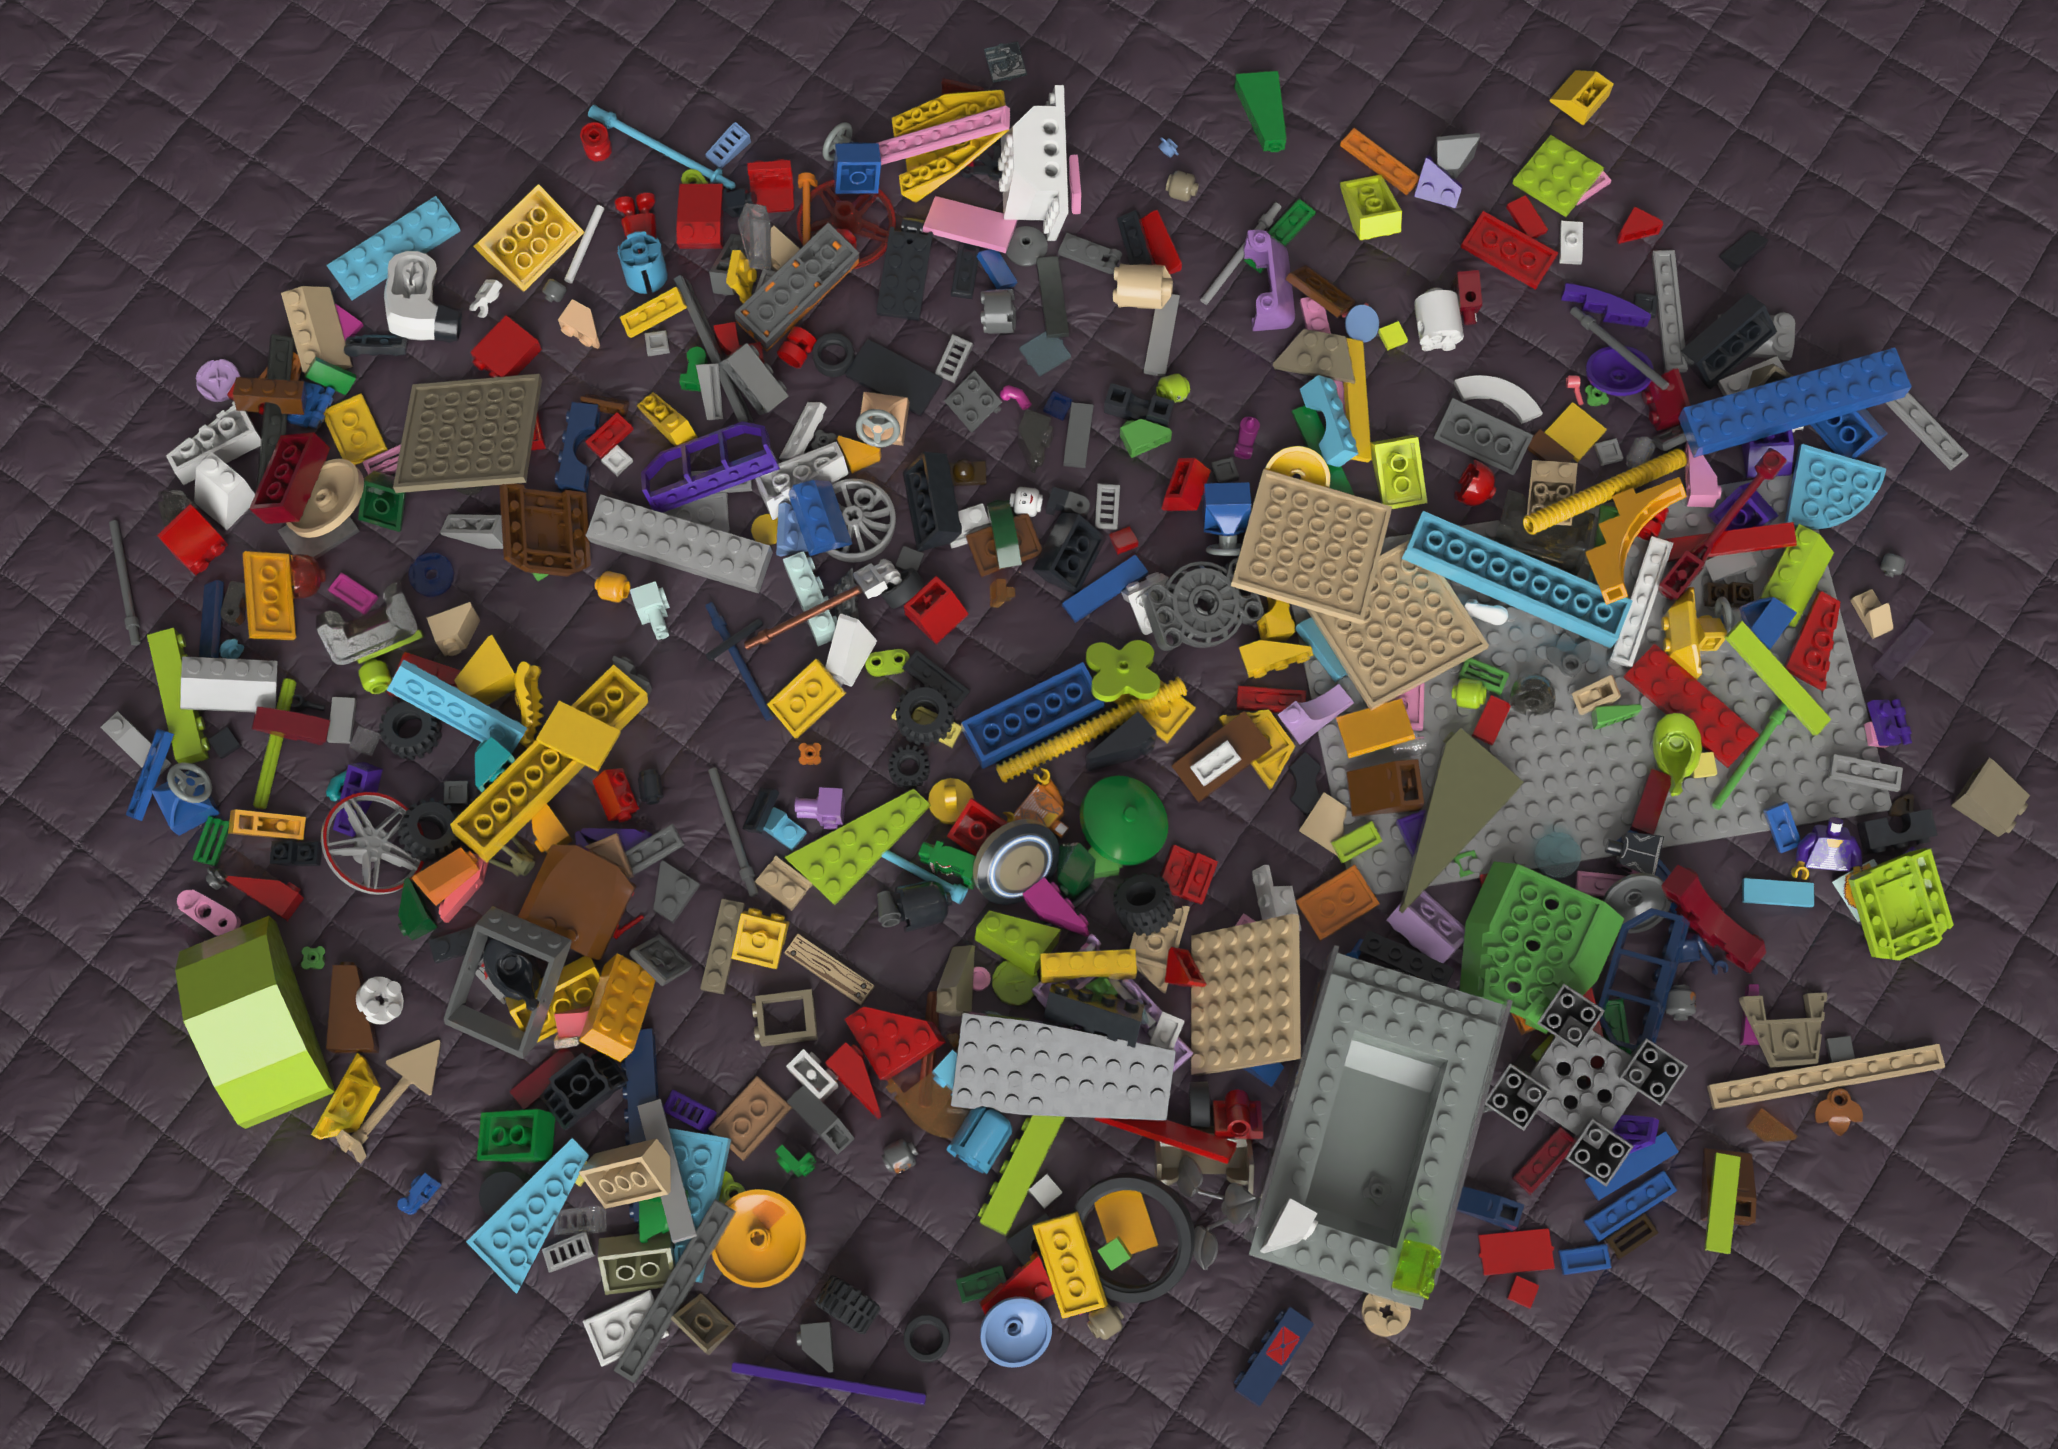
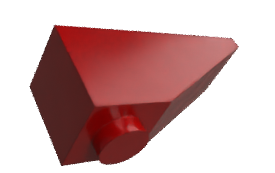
(270, 893)

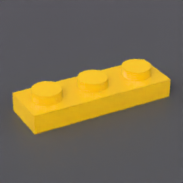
(653, 312)

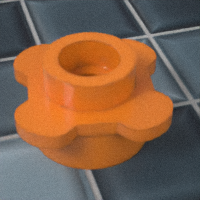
(814, 758)

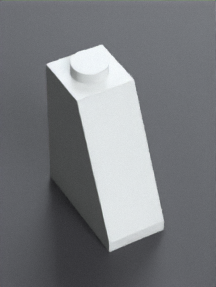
(849, 650)

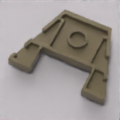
(1787, 1040)

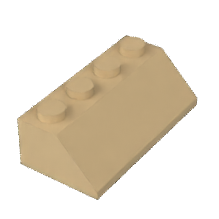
(315, 326)
(629, 1173)

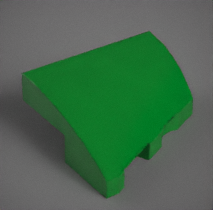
(653, 1218)

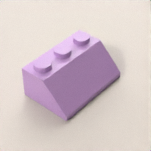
(1429, 928)

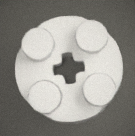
(392, 997)

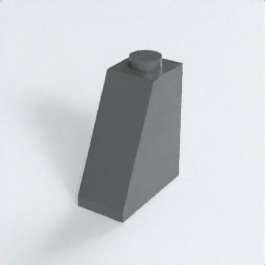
(821, 1119)

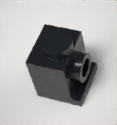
(734, 201)

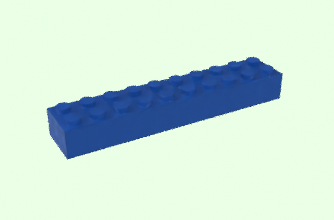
(1794, 402)

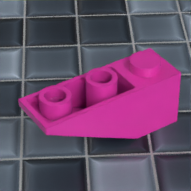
(1050, 907)

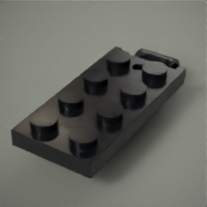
(905, 271)

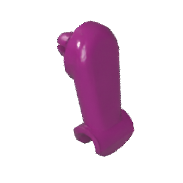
(1247, 434)

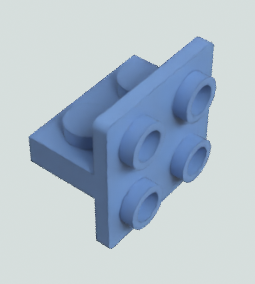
(788, 532)

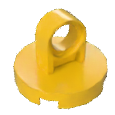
(949, 799)

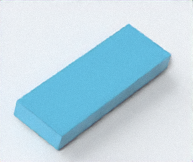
(1777, 892)

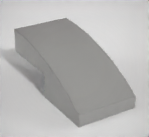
(1727, 565)

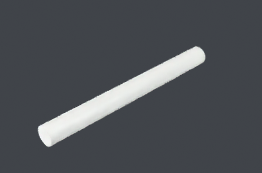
(584, 244)

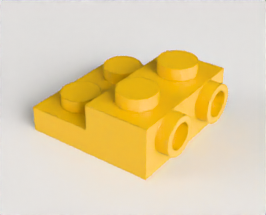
(760, 938)

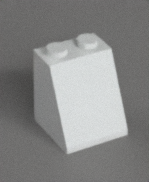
(221, 491)

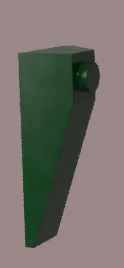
(1075, 869)

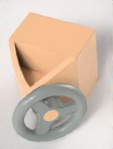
(882, 419)

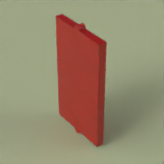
(1516, 1252)

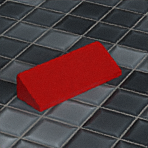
(1160, 243)

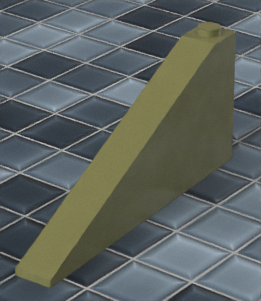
(1463, 798)

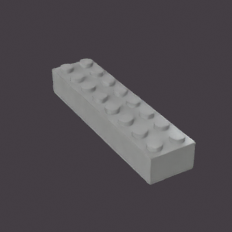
(679, 543)

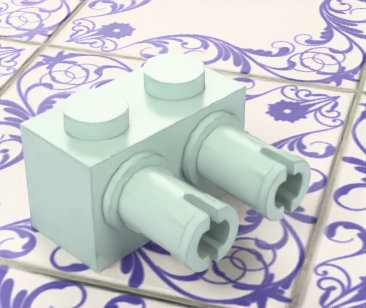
(651, 607)

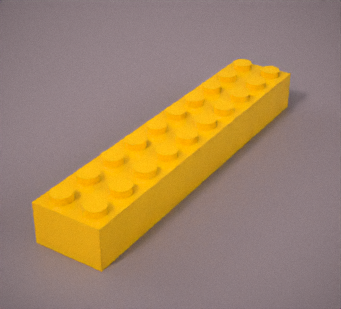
(542, 771)

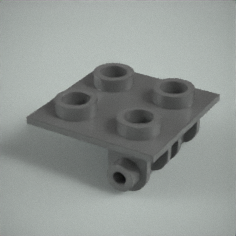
(973, 401)
(848, 607)

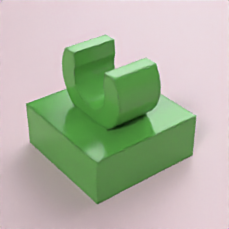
(1102, 986)

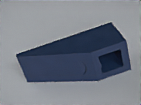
(1490, 1208)

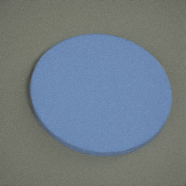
(1362, 323)

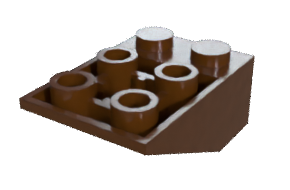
(1386, 788)
(1746, 1192)

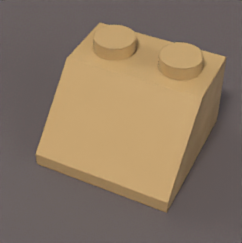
(454, 628)

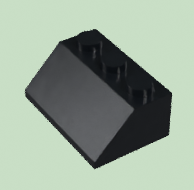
(1069, 552)

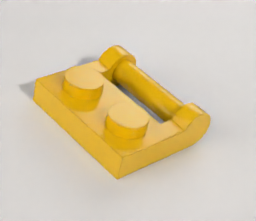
(740, 275)

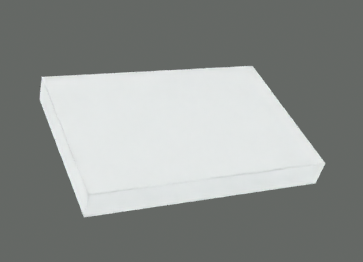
(615, 1327)

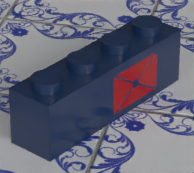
(1273, 1357)

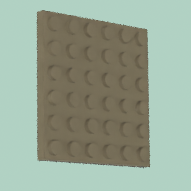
(468, 433)

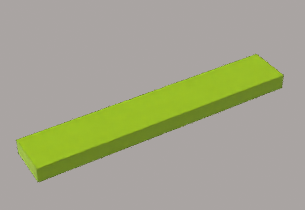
(1777, 678)

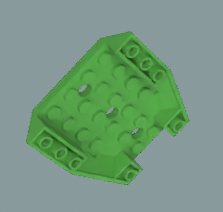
(1511, 913)

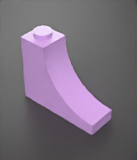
(1309, 717)

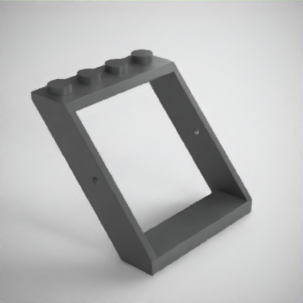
(522, 936)

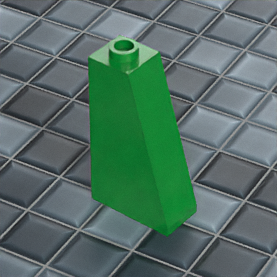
(1263, 105)

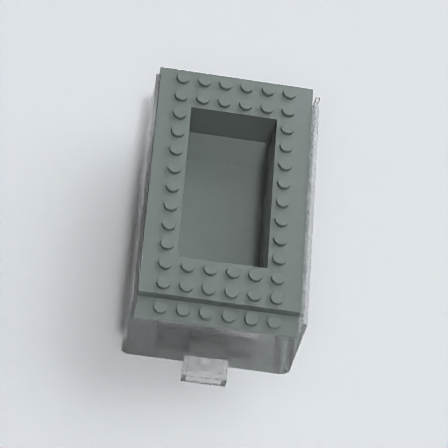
(1384, 1091)

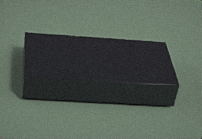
(760, 810)

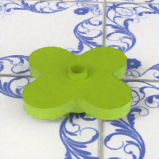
(1122, 671)

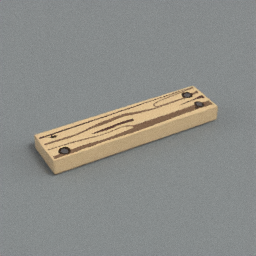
(829, 969)

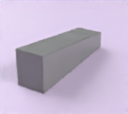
(710, 389)

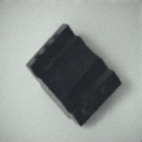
(582, 1087)

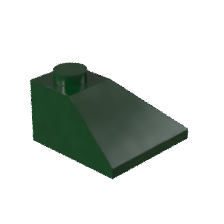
(381, 503)
(414, 912)

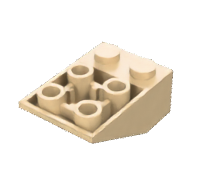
(1550, 484)

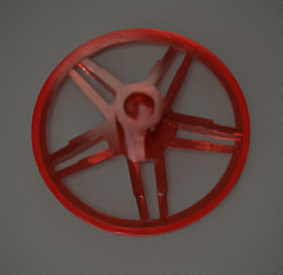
(848, 217)

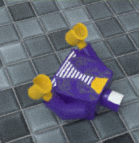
(1828, 849)

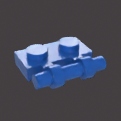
(317, 402)
(422, 1190)

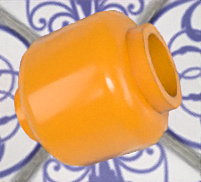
(612, 586)

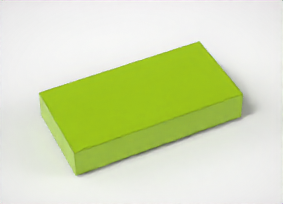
(1356, 842)

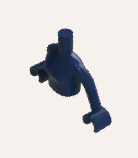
(1690, 953)

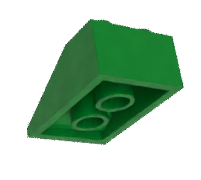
(516, 1136)

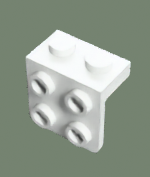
(1133, 596)

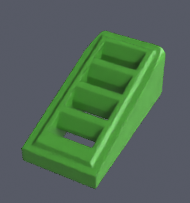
(1607, 715)

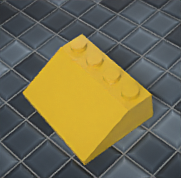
(529, 238)

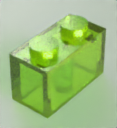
(1416, 1269)

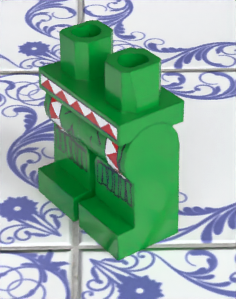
(948, 862)

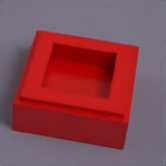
(1523, 1292)

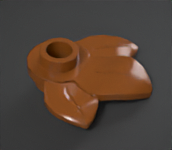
(1838, 1114)

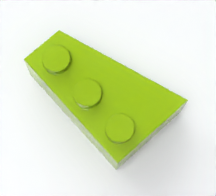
(1017, 939)

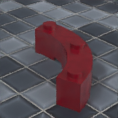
(1710, 921)

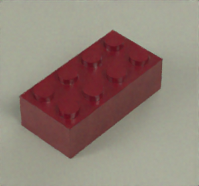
(289, 478)

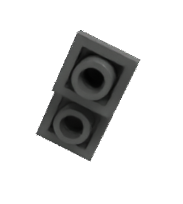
(628, 669)

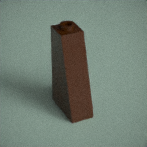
(347, 1026)

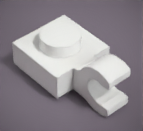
(487, 293)

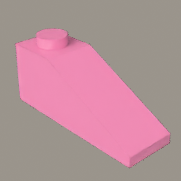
(1700, 481)

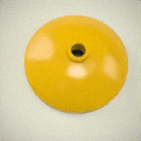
(1303, 462)

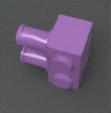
(826, 808)

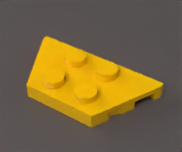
(1271, 763)
(350, 1101)

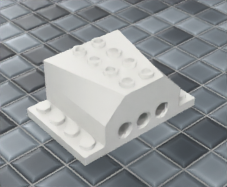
(1036, 166)

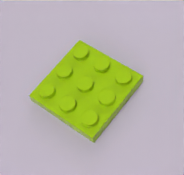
(1558, 175)

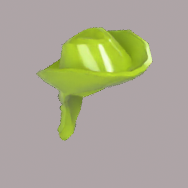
(1677, 748)

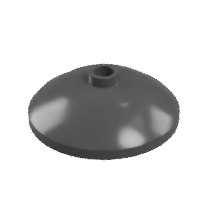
(1636, 895)

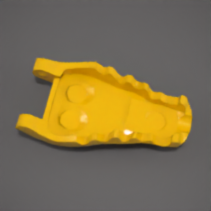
(527, 699)

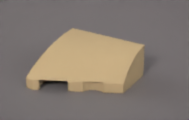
(1325, 822)

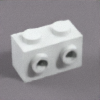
(812, 1075)

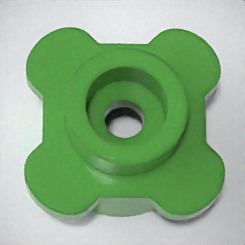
(1593, 400)
(318, 962)

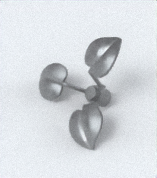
(1236, 1205)

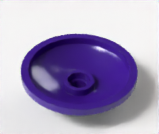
(1616, 375)

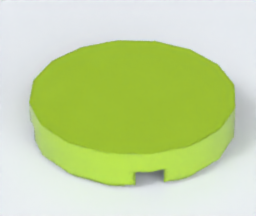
(1013, 984)

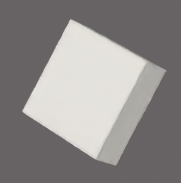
(617, 460)
(1045, 1191)

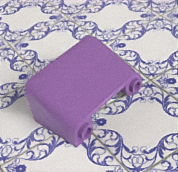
(1276, 307)

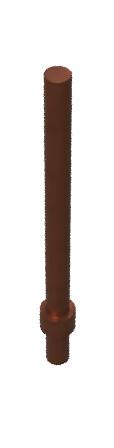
(767, 635)

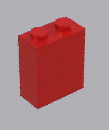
(505, 350)

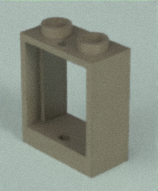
(810, 1018)

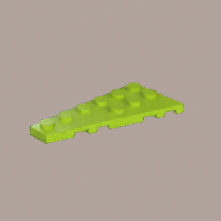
(849, 852)

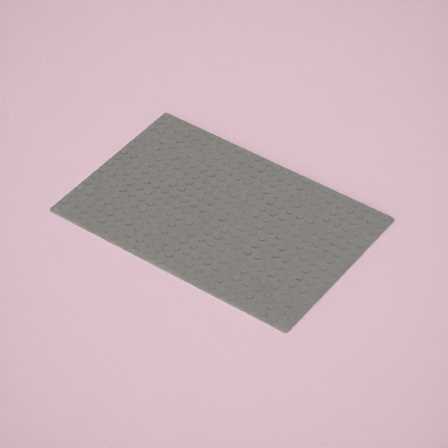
(1592, 778)

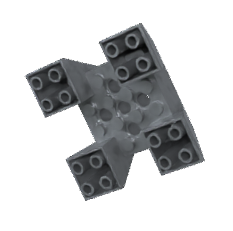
(1596, 1145)

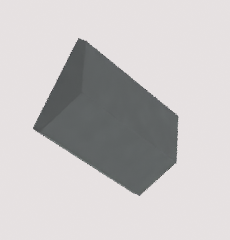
(1483, 436)

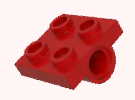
(1237, 1117)

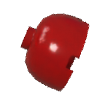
(1476, 484)

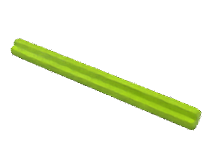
(273, 749)

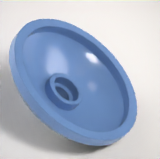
(1018, 1344)

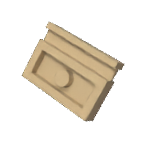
(783, 883)

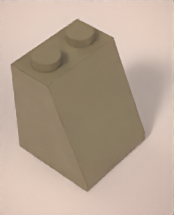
(1992, 798)

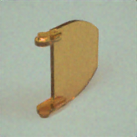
(936, 1113)

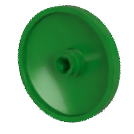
(1124, 820)

